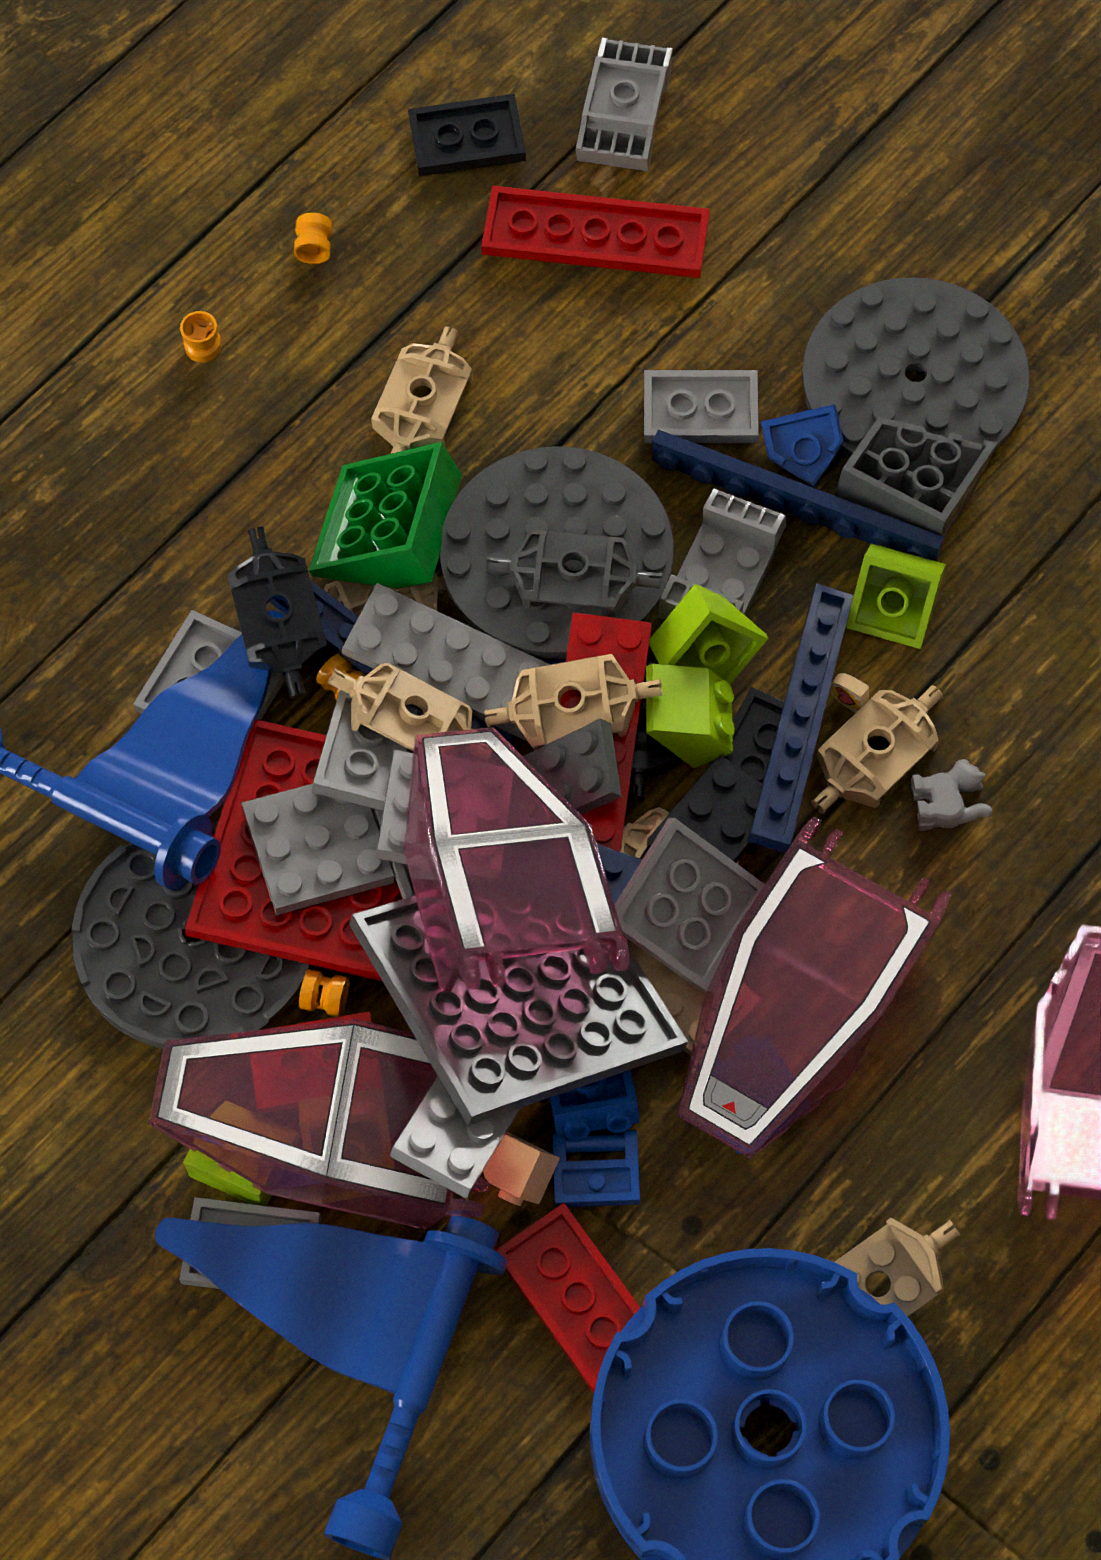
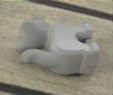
(943, 793)

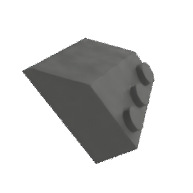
(914, 474)

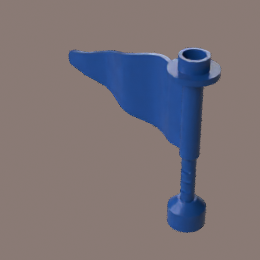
(167, 768)
(359, 1307)

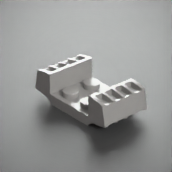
(623, 104)
(727, 552)

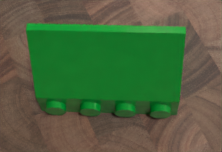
(388, 518)

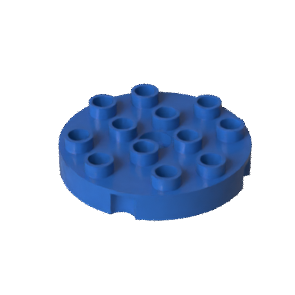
(782, 1335)

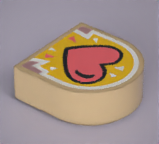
(849, 691)

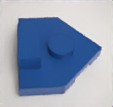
(804, 442)

